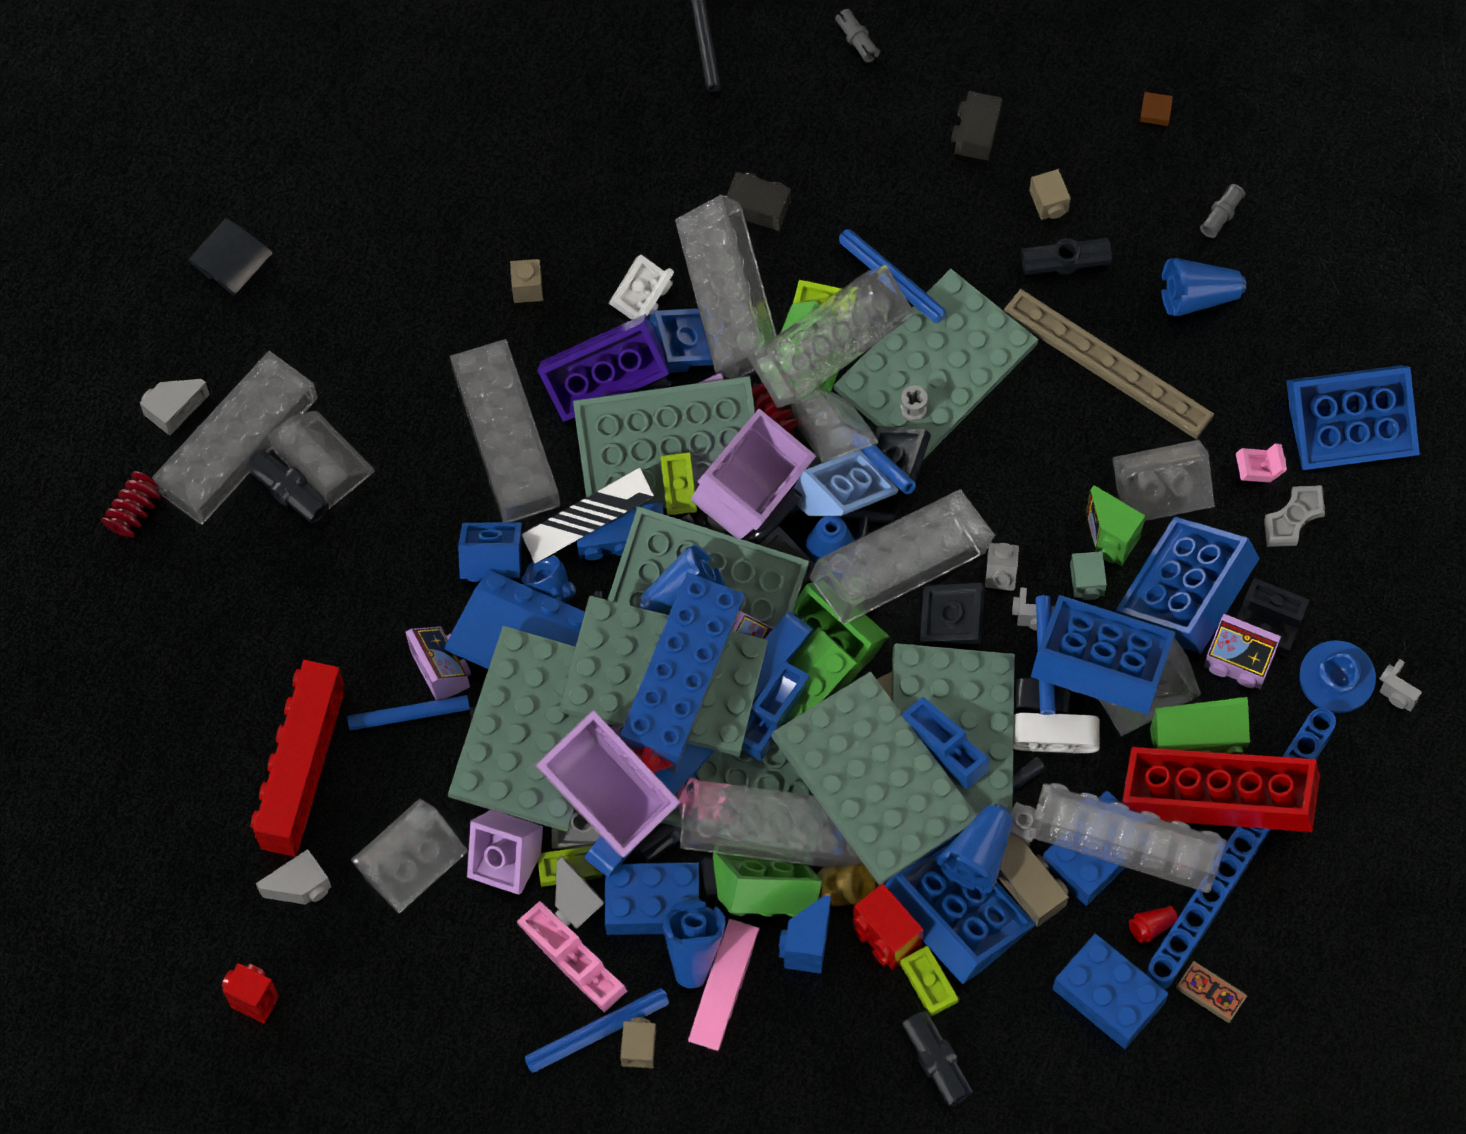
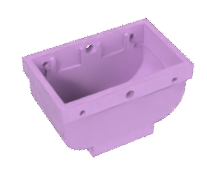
(751, 475)
(607, 784)

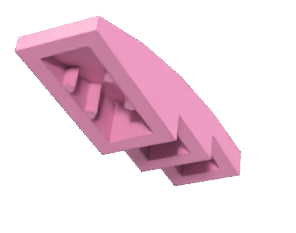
(572, 956)
(723, 984)

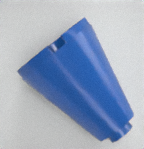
(1198, 286)
(827, 537)
(664, 590)
(979, 849)
(692, 940)

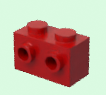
(250, 991)

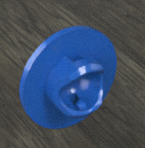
(1337, 676)

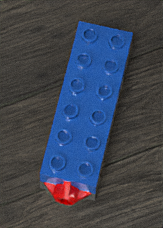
(681, 672)

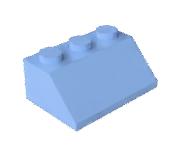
(842, 485)

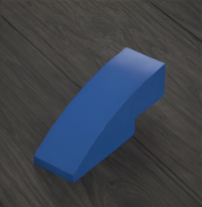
(773, 709)
(947, 743)

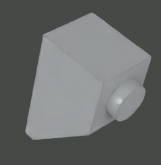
(173, 402)
(296, 881)
(574, 895)

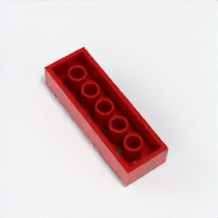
(298, 758)
(1223, 788)

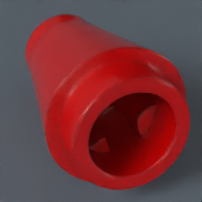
(1150, 924)

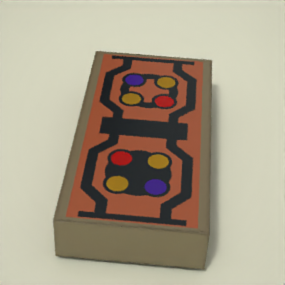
(1211, 992)

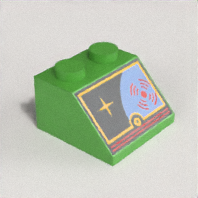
(1113, 525)

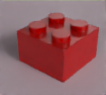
(886, 927)

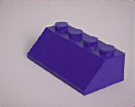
(604, 365)

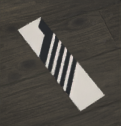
(587, 515)

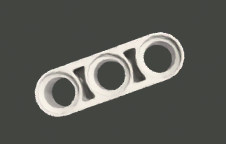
(1056, 733)

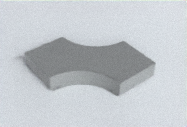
(1284, 526)

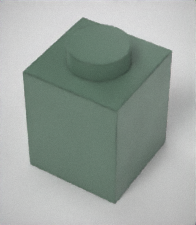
(1088, 575)

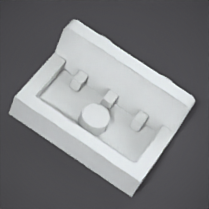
(641, 289)

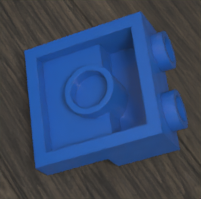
(681, 338)

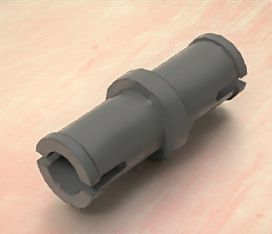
(857, 35)
(1222, 211)

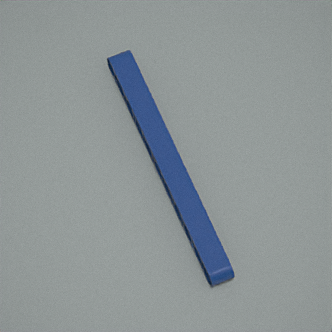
(782, 645)
(1233, 859)

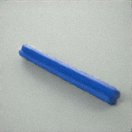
(910, 290)
(596, 1030)

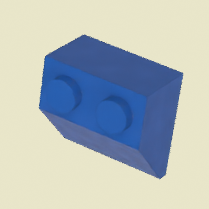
(492, 548)
(806, 937)

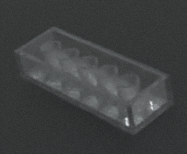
(726, 284)
(831, 336)
(505, 431)
(221, 448)
(901, 556)
(762, 825)
(1127, 837)

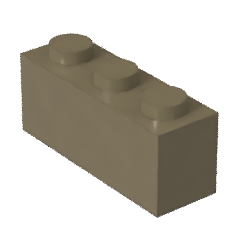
(1030, 882)

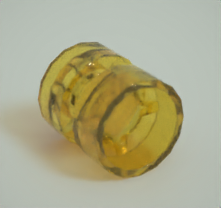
(846, 883)

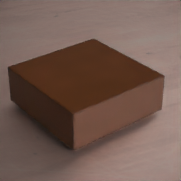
(1156, 108)

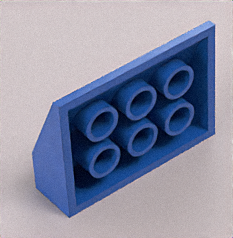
(1353, 417)
(1190, 581)
(507, 603)
(1103, 654)
(959, 923)

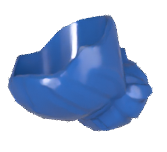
(550, 579)

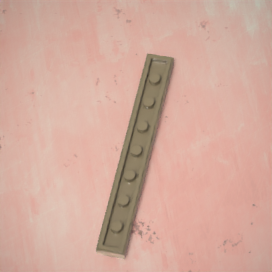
(1109, 364)

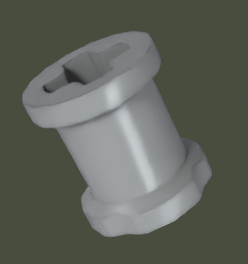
(912, 402)

